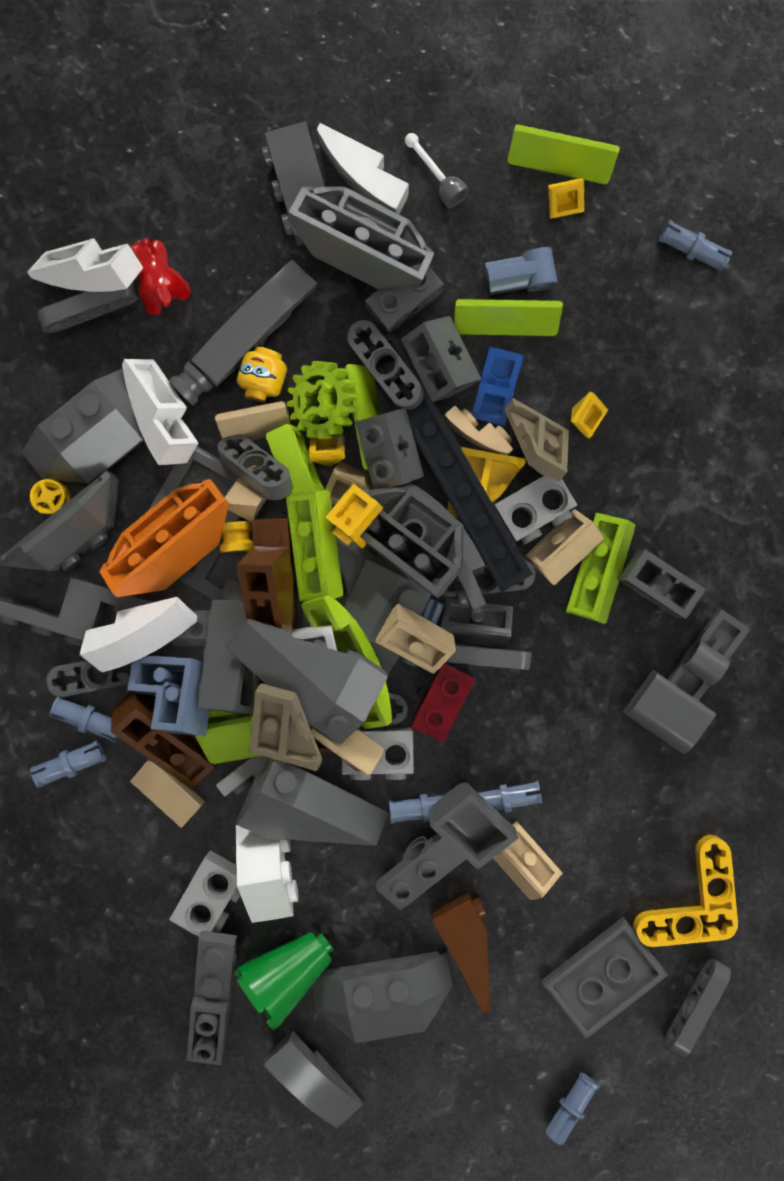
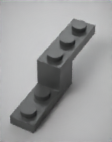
(81, 610)

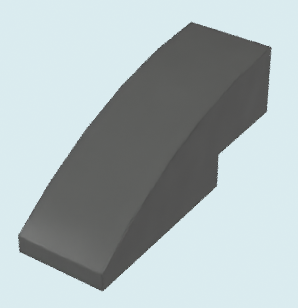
(312, 1080)

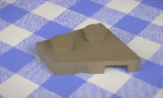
(540, 439)
(282, 729)

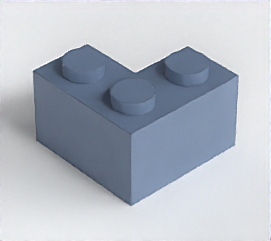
(176, 692)

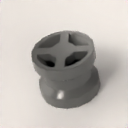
(190, 383)

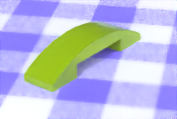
(349, 636)

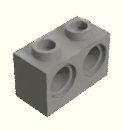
(530, 500)
(387, 737)
(203, 892)

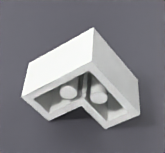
(264, 876)

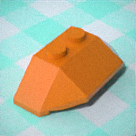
(167, 540)

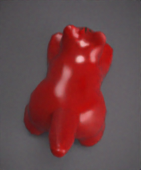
(157, 280)

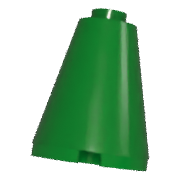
(284, 976)

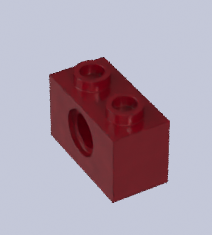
(442, 702)

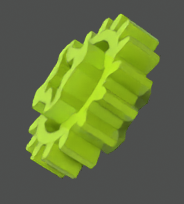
(322, 399)

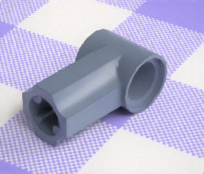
(530, 271)

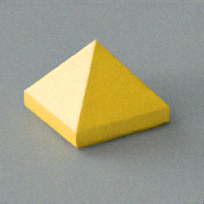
(566, 198)
(588, 414)
(327, 451)

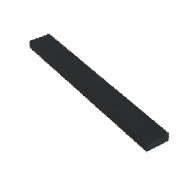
(458, 479)

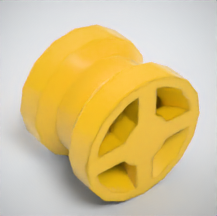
(44, 494)
(237, 537)

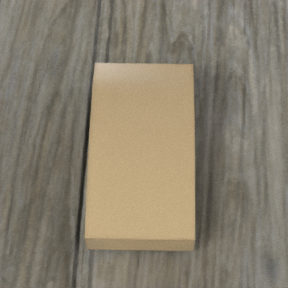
(488, 439)

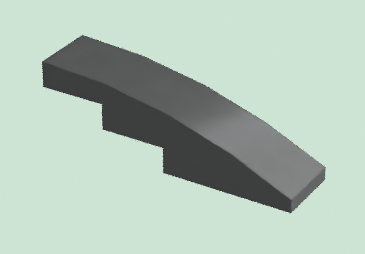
(253, 322)

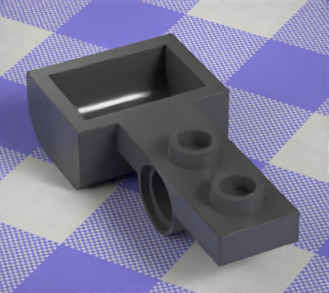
(672, 705)
(465, 831)

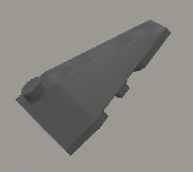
(330, 684)
(302, 807)

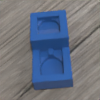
(497, 385)

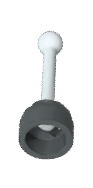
(451, 189)

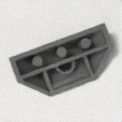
(360, 237)
(86, 433)
(70, 530)
(416, 537)
(375, 595)
(384, 995)

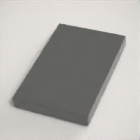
(604, 978)

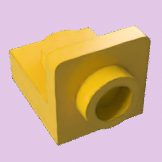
(353, 515)

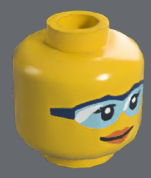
(261, 374)

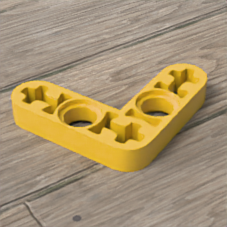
(709, 906)

